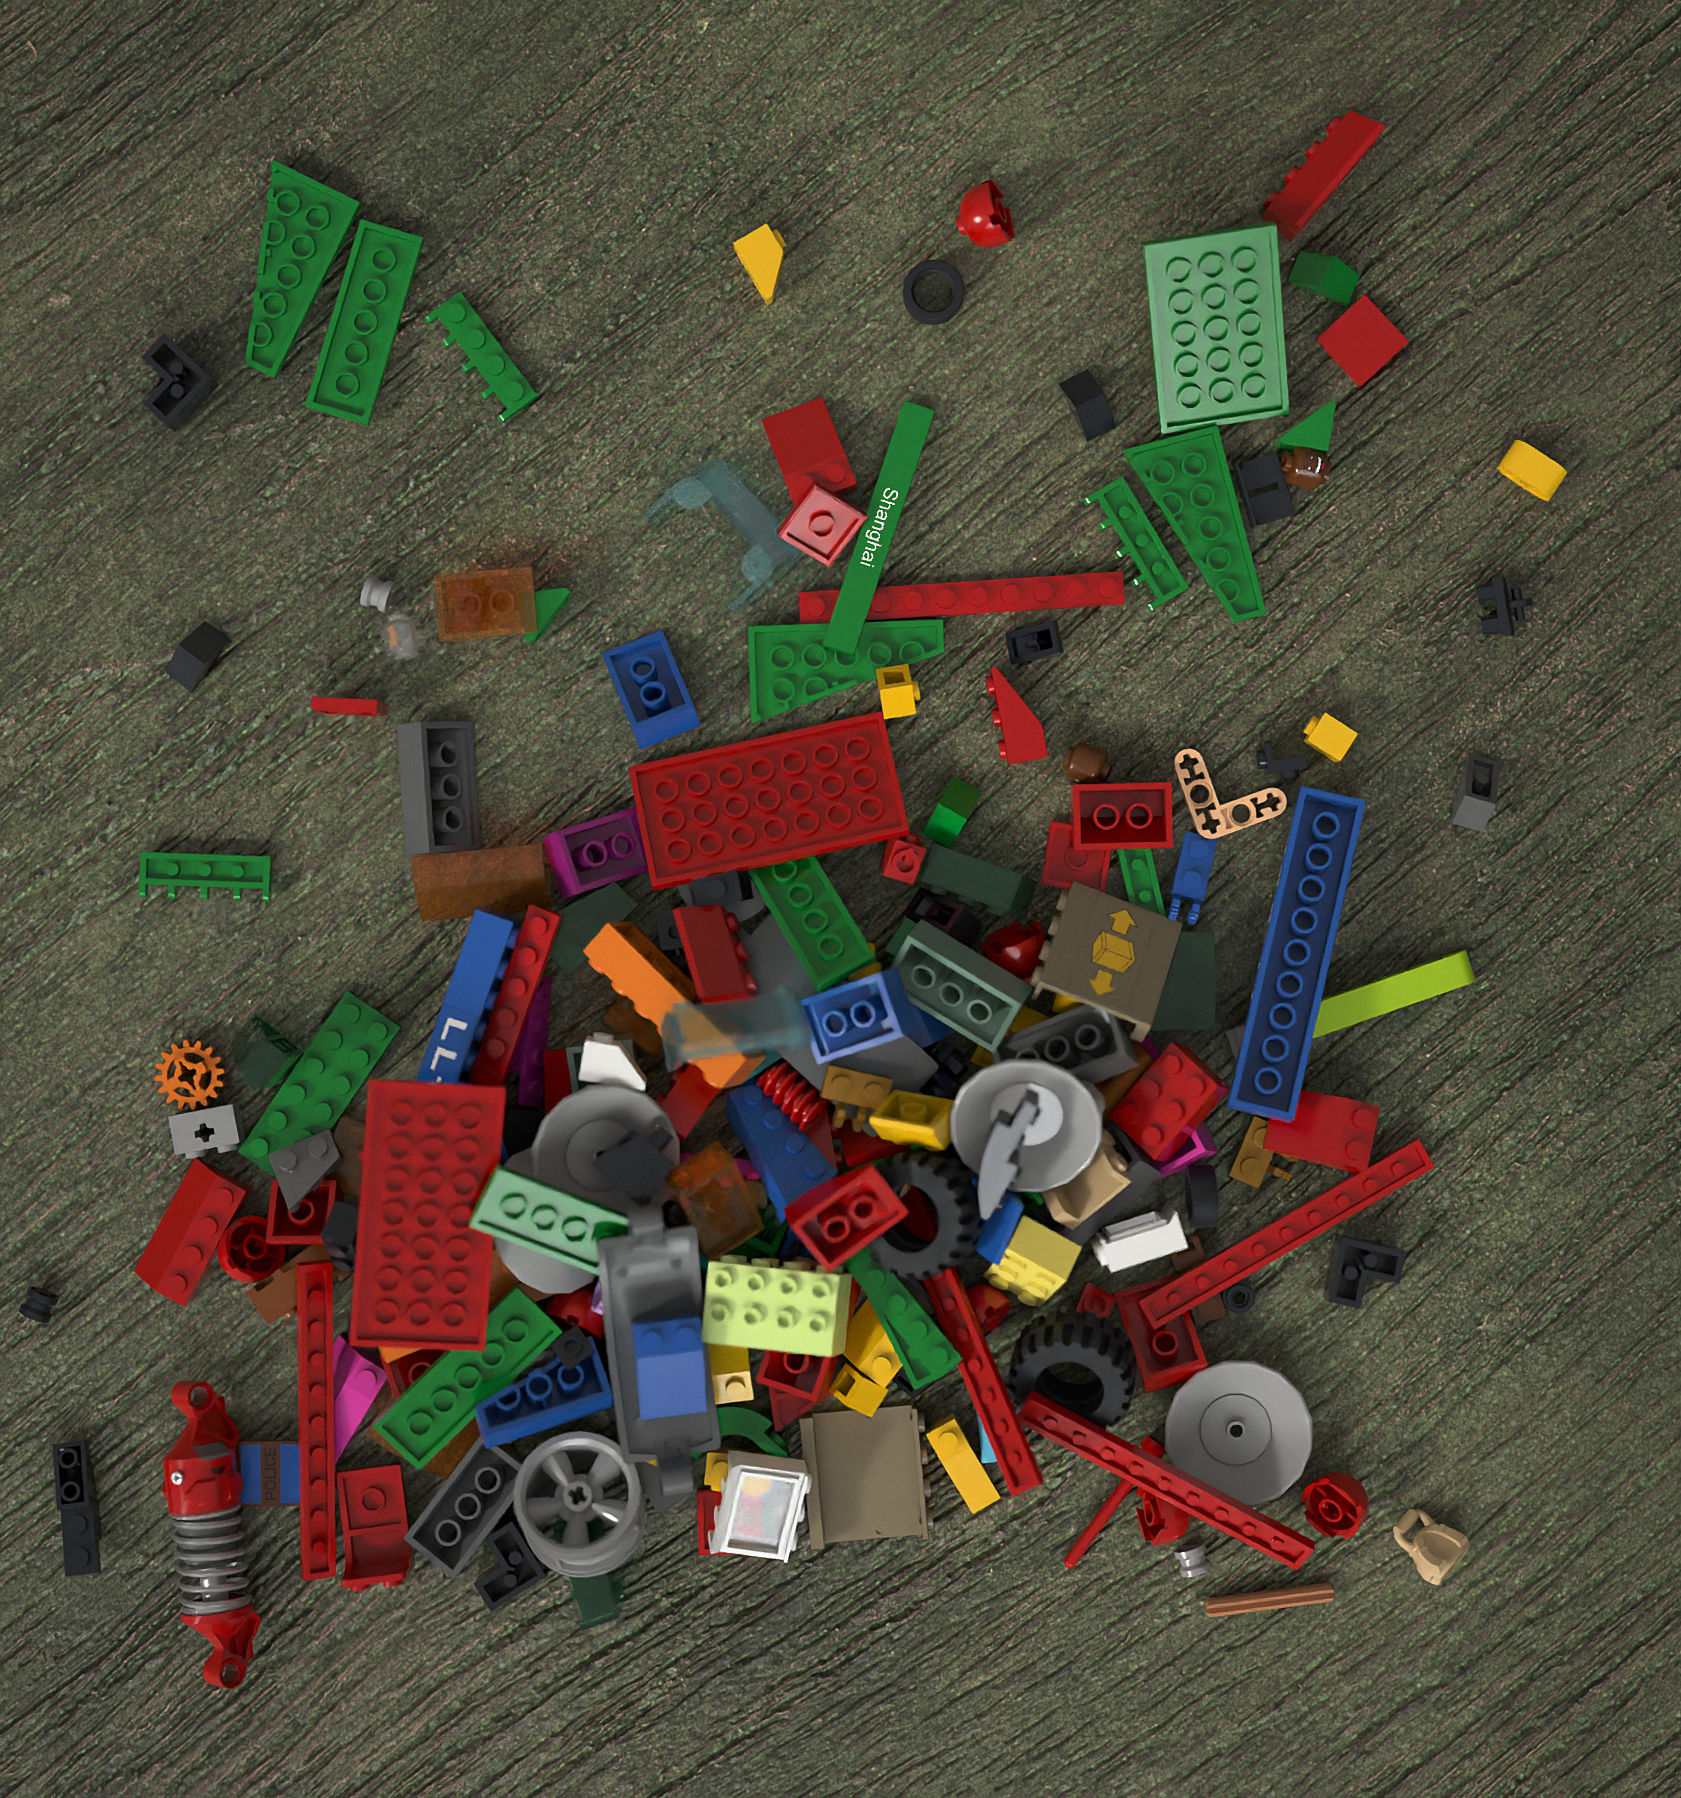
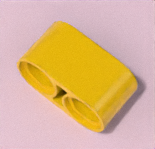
(1532, 470)

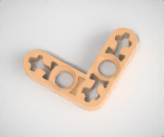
(1223, 812)

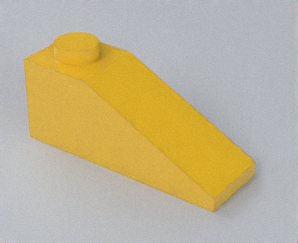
(962, 1463)

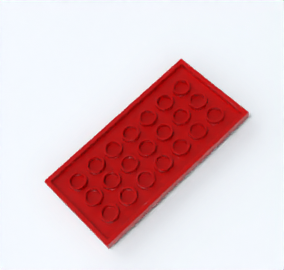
(768, 800)
(423, 1171)

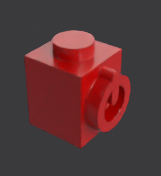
(903, 858)
(1094, 1300)

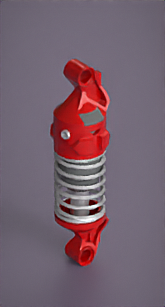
(203, 1502)

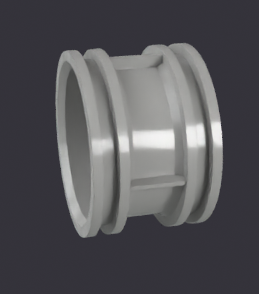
(555, 1461)

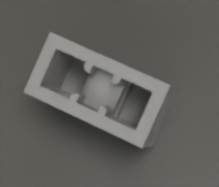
(188, 1136)

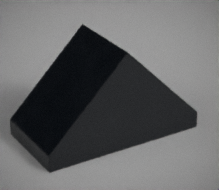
(1088, 405)
(1034, 643)
(197, 656)

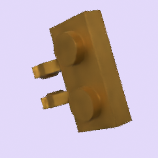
(855, 1088)
(1251, 1160)

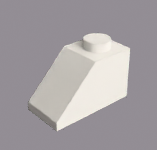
(609, 1063)

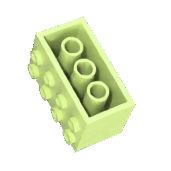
(776, 1305)

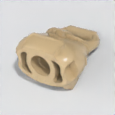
(1434, 1548)

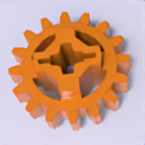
(197, 1085)

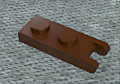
(1185, 1260)

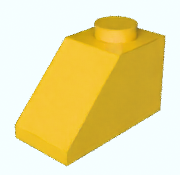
(762, 258)

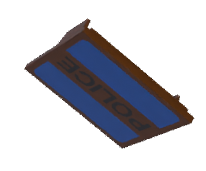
(269, 1473)

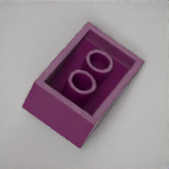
(596, 853)

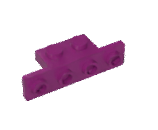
(530, 1051)

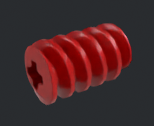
(793, 1095)

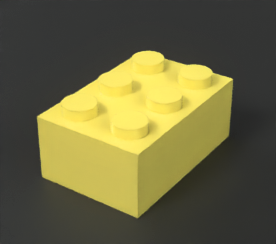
(1033, 1263)

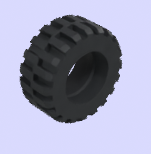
(957, 1209)
(1080, 1340)

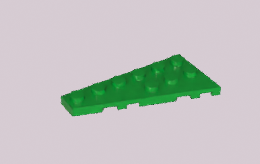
(297, 250)
(1197, 498)
(795, 668)

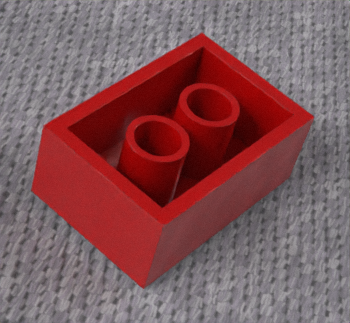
(1169, 1101)

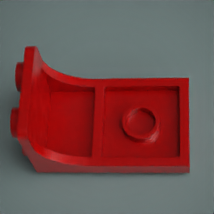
(374, 1526)

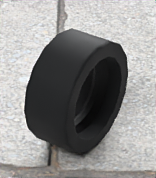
(936, 267)
(1201, 1196)

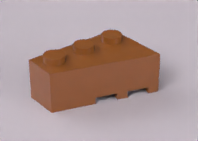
(278, 1293)

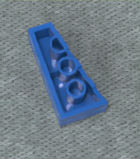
(776, 1146)
(544, 1400)

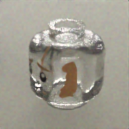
(402, 637)

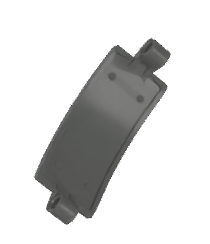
(778, 966)
(644, 1277)

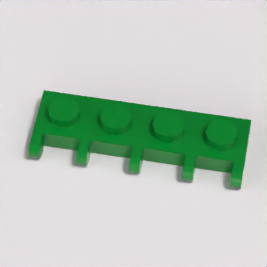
(484, 355)
(1139, 541)
(206, 872)

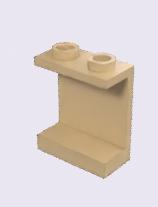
(1091, 1188)

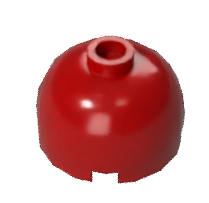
(984, 216)
(1015, 948)
(245, 1251)
(988, 1305)
(575, 1309)
(1336, 1504)
(1161, 1519)

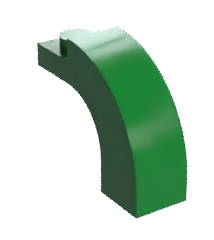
(751, 1422)

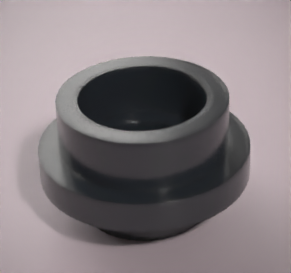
(1247, 1302)

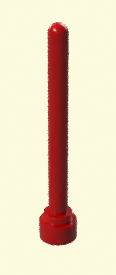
(1149, 1445)

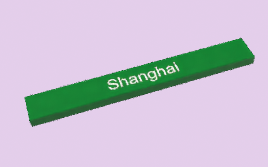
(878, 528)

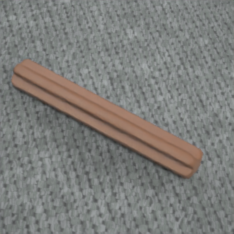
(1269, 1599)

